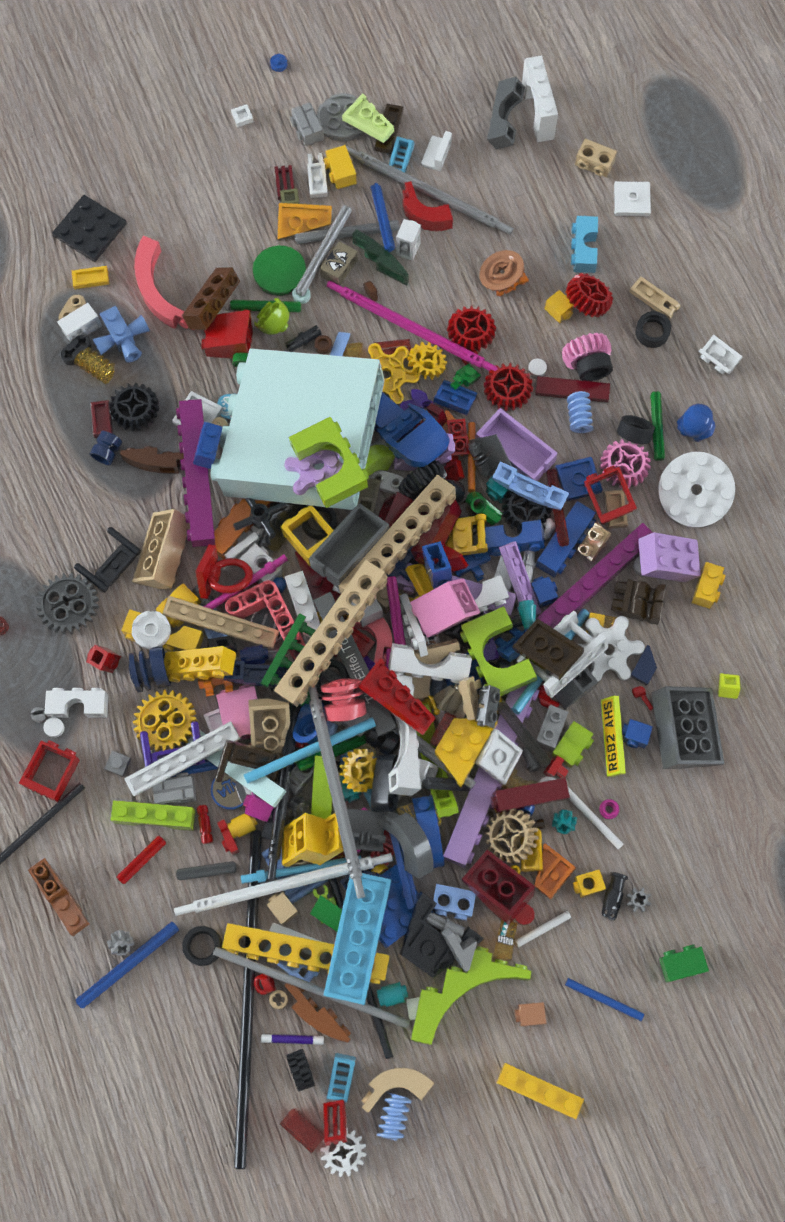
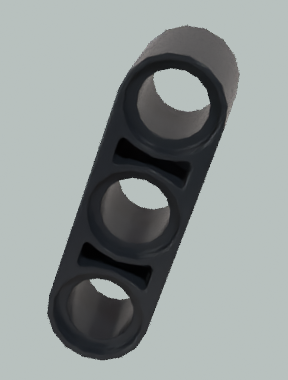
(380, 797)

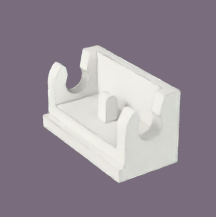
(80, 322)

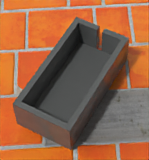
(348, 544)

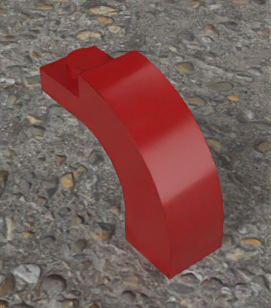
(428, 217)

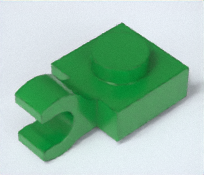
(466, 375)

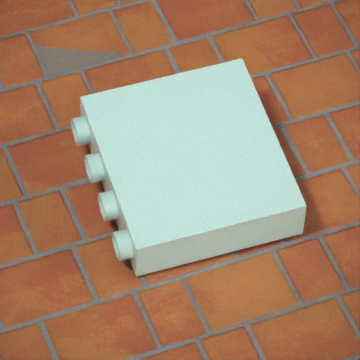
(281, 397)

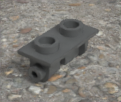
(488, 697)

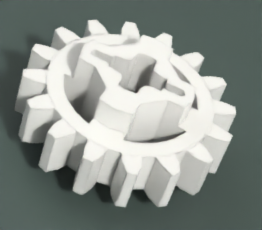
(347, 1166)

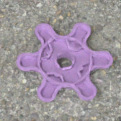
(308, 475)

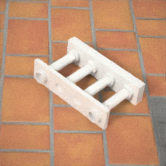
(594, 649)

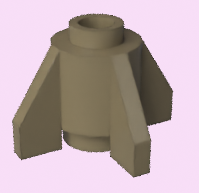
(450, 701)

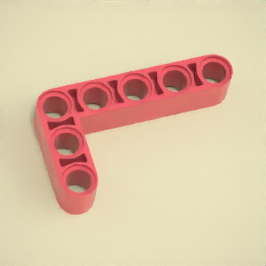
(264, 600)

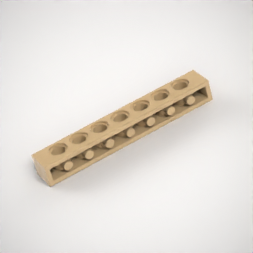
(436, 488)
(366, 573)

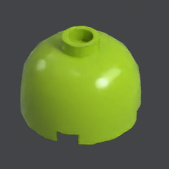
(273, 318)

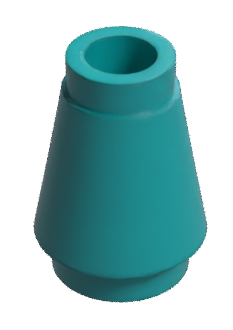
(527, 613)

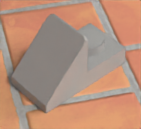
(461, 950)

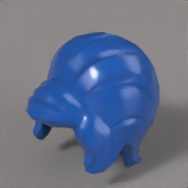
(697, 422)

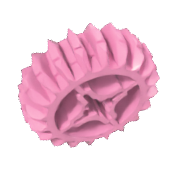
(583, 347)
(637, 455)

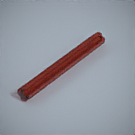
(559, 516)

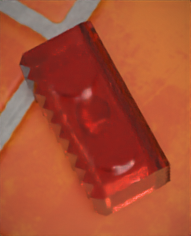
(302, 1130)

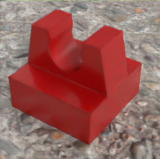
(556, 768)

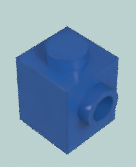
(544, 591)
(636, 734)

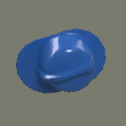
(305, 729)

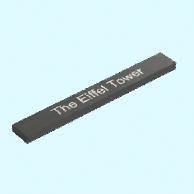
(357, 669)

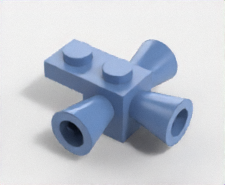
(121, 334)

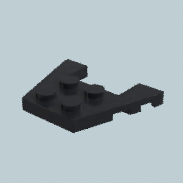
(426, 945)

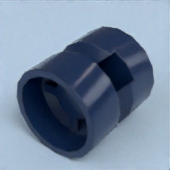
(104, 450)

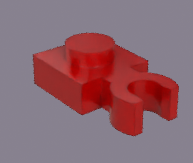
(229, 843)

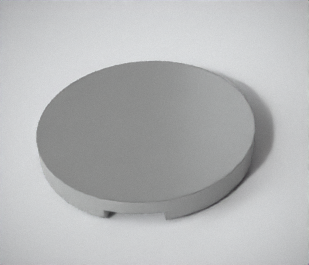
(331, 120)

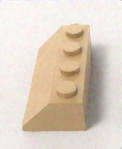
(162, 550)

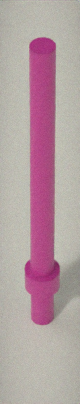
(270, 567)

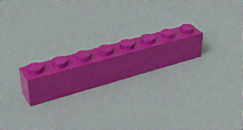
(197, 477)
(596, 578)

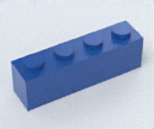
(577, 522)

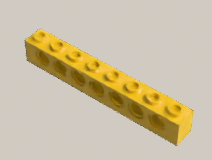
(235, 933)

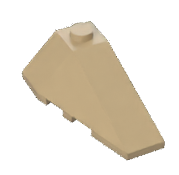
(269, 723)

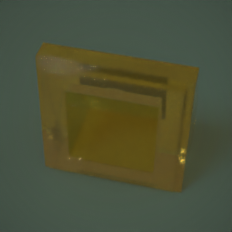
(353, 350)

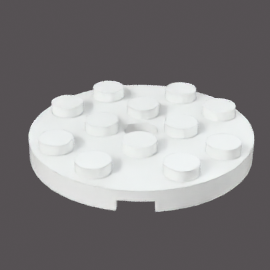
(716, 492)

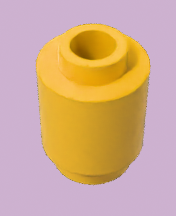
(242, 825)

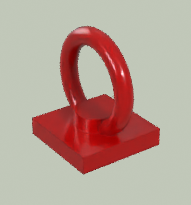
(209, 572)

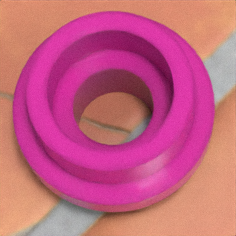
(613, 804)

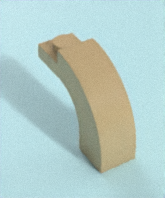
(398, 1077)

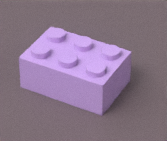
(669, 557)

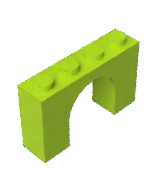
(327, 436)
(477, 634)

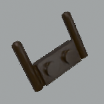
(246, 756)

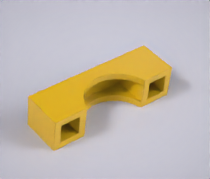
(184, 639)
(540, 1091)

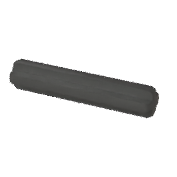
(206, 870)

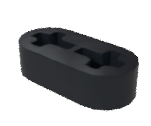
(74, 348)

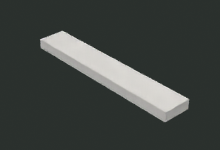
(181, 759)

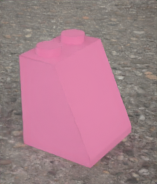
(444, 607)

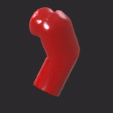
(544, 699)

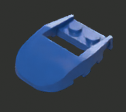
(420, 445)

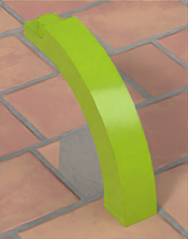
(443, 799)

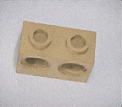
(597, 154)

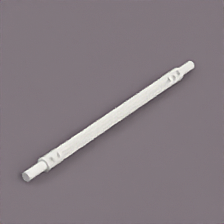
(278, 885)

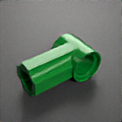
(492, 514)

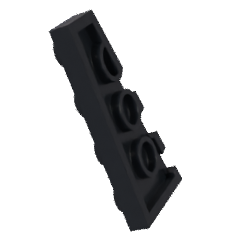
(276, 521)

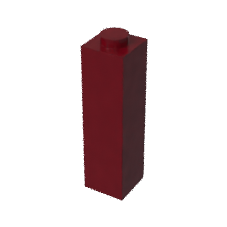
(438, 532)
(530, 795)

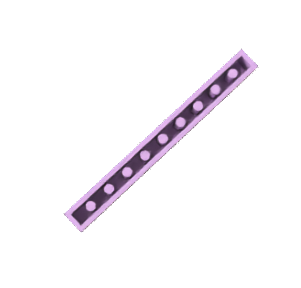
(478, 800)

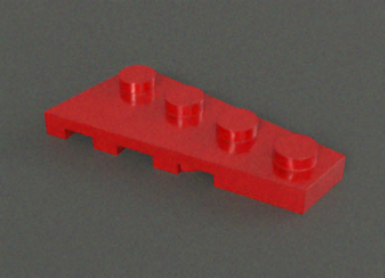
(388, 691)

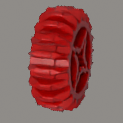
(589, 295)
(469, 322)
(521, 386)

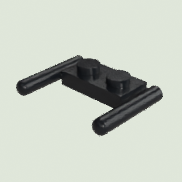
(114, 565)

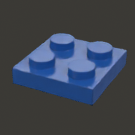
(573, 476)

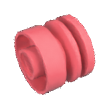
(344, 704)

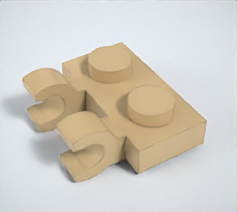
(468, 691)

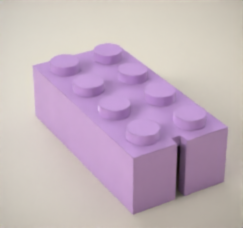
(522, 447)

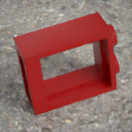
(621, 511)
(43, 747)

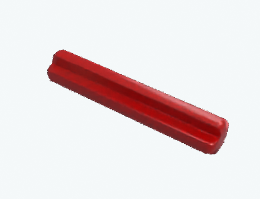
(134, 866)

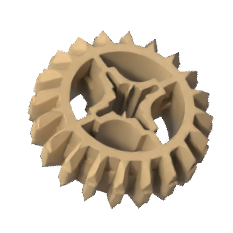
(513, 843)

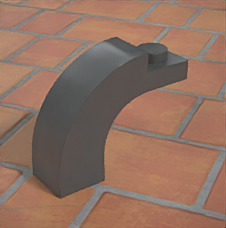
(413, 840)

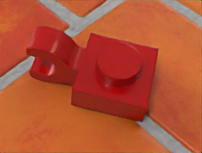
(454, 469)

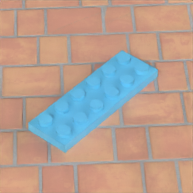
(357, 940)

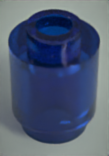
(254, 654)

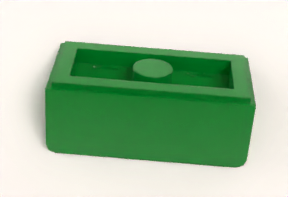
(327, 913)

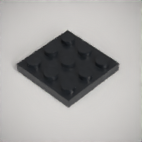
(89, 228)

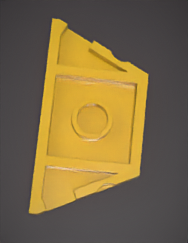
(462, 747)

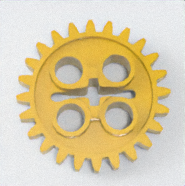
(152, 710)

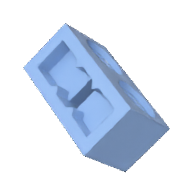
(454, 896)

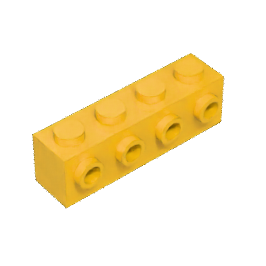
(199, 663)

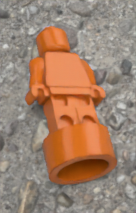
(522, 280)

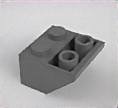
(576, 689)

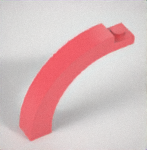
(145, 261)

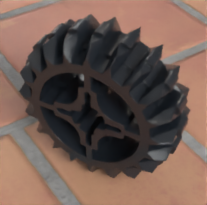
(126, 401)
(420, 478)
(519, 509)

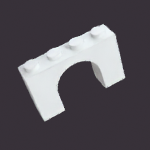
(538, 87)

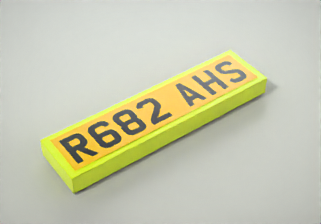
(613, 736)

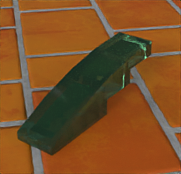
(385, 261)

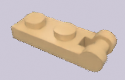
(654, 297)

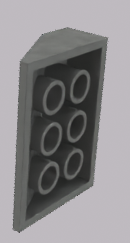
(687, 727)

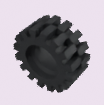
(300, 1070)

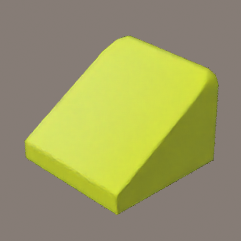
(729, 686)

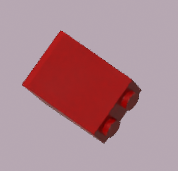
(228, 335)

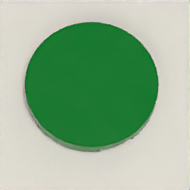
(278, 270)

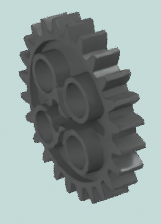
(73, 618)

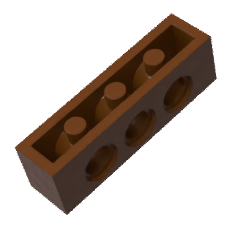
(211, 298)

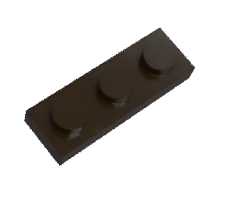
(393, 114)

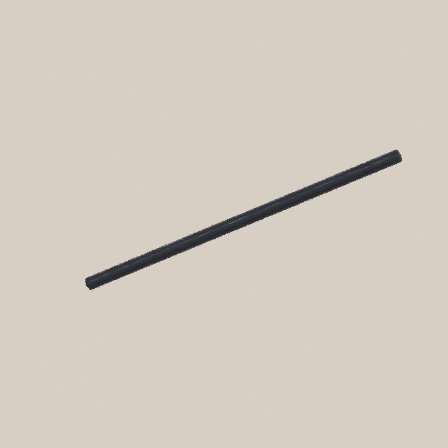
(247, 1017)

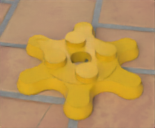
(394, 364)

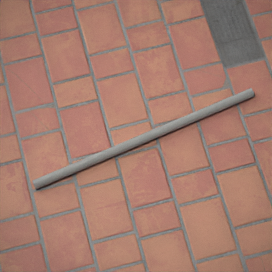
(307, 986)

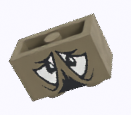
(339, 263)

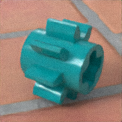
(564, 821)

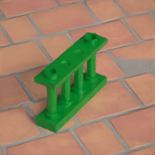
(281, 659)

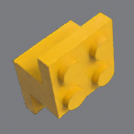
(311, 840)

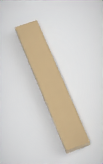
(220, 622)

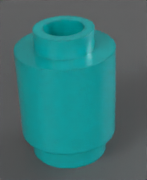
(392, 994)

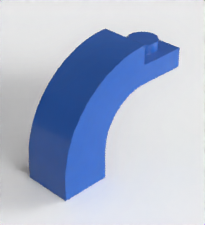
(427, 819)

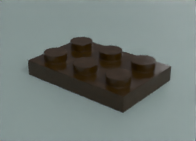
(548, 649)

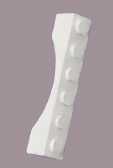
(405, 775)

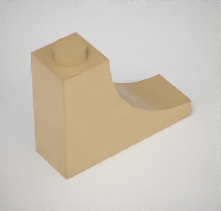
(436, 653)

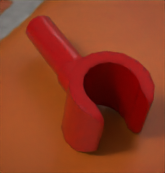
(640, 692)

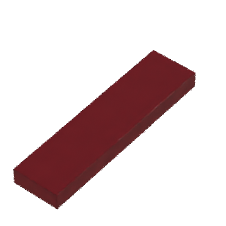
(564, 387)

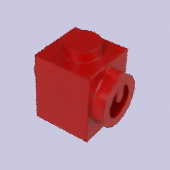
(103, 658)

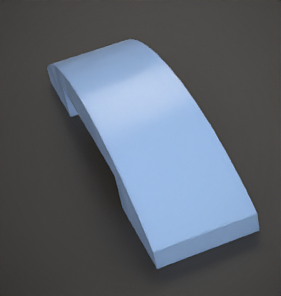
(528, 488)

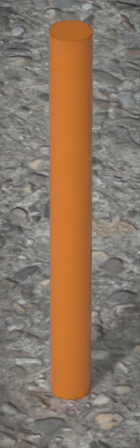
(471, 463)

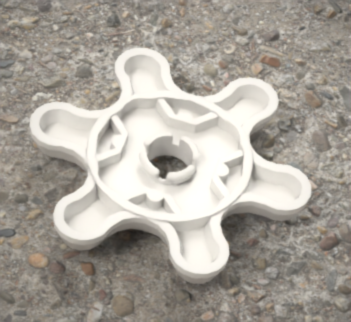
(622, 648)

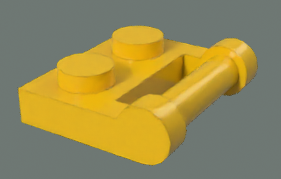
(464, 535)

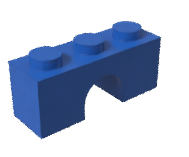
(529, 539)

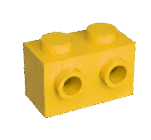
(340, 166)
(708, 584)

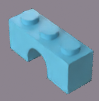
(585, 231)

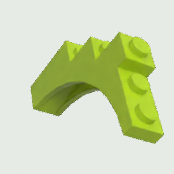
(456, 983)

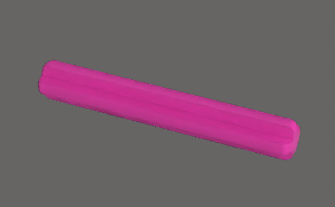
(395, 611)

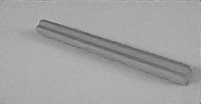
(371, 228)
(323, 250)

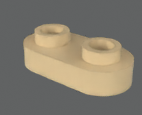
(70, 306)

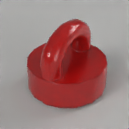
(267, 983)

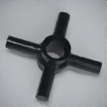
(260, 516)

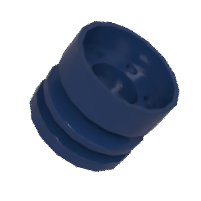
(148, 669)

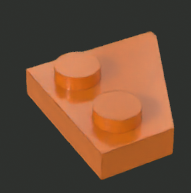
(554, 873)

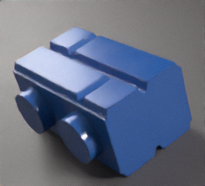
(207, 445)

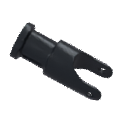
(614, 895)

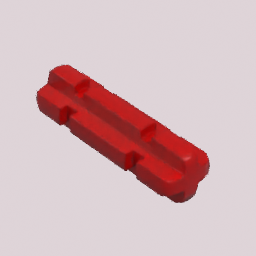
(204, 824)

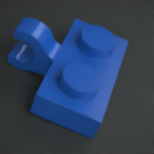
(474, 562)

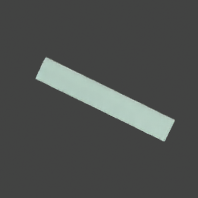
(262, 787)

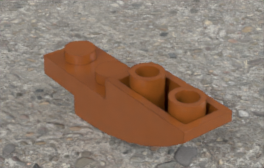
(59, 897)
(322, 1020)

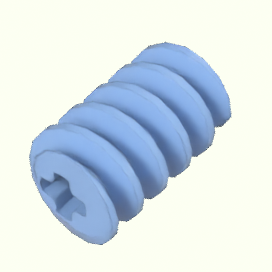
(578, 412)
(394, 1117)

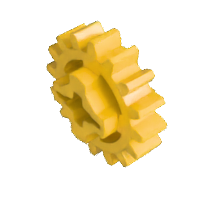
(427, 360)
(358, 770)

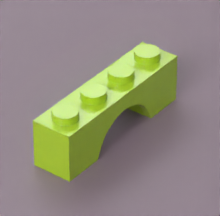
(153, 814)

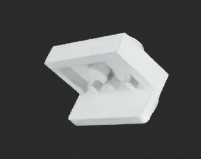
(720, 354)

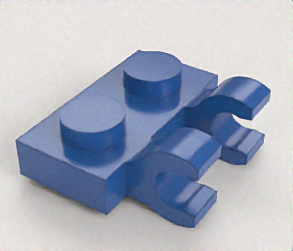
(505, 649)

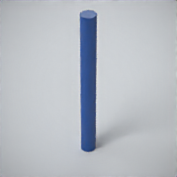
(604, 999)

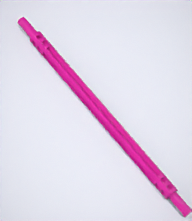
(411, 326)

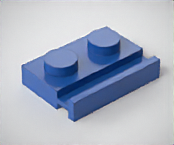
(457, 400)

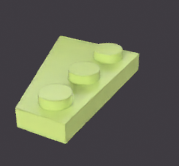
(367, 119)

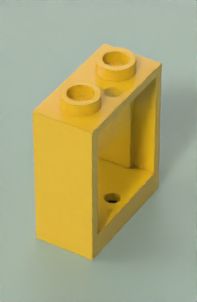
(292, 523)

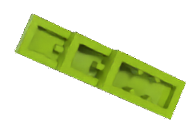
(321, 796)

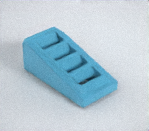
(405, 143)
(342, 1058)

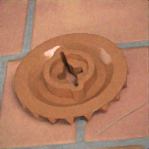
(508, 261)

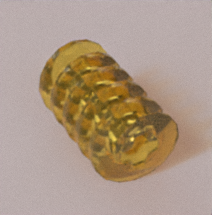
(95, 365)

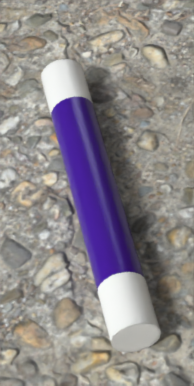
(292, 1039)

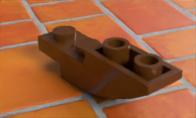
(152, 461)

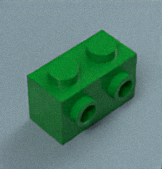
(683, 964)

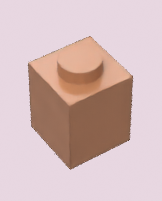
(530, 1014)

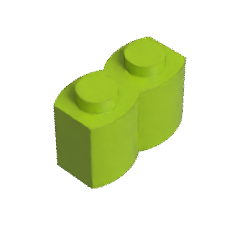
(573, 744)

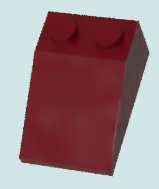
(499, 886)

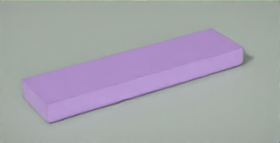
(518, 573)

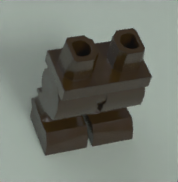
(635, 600)

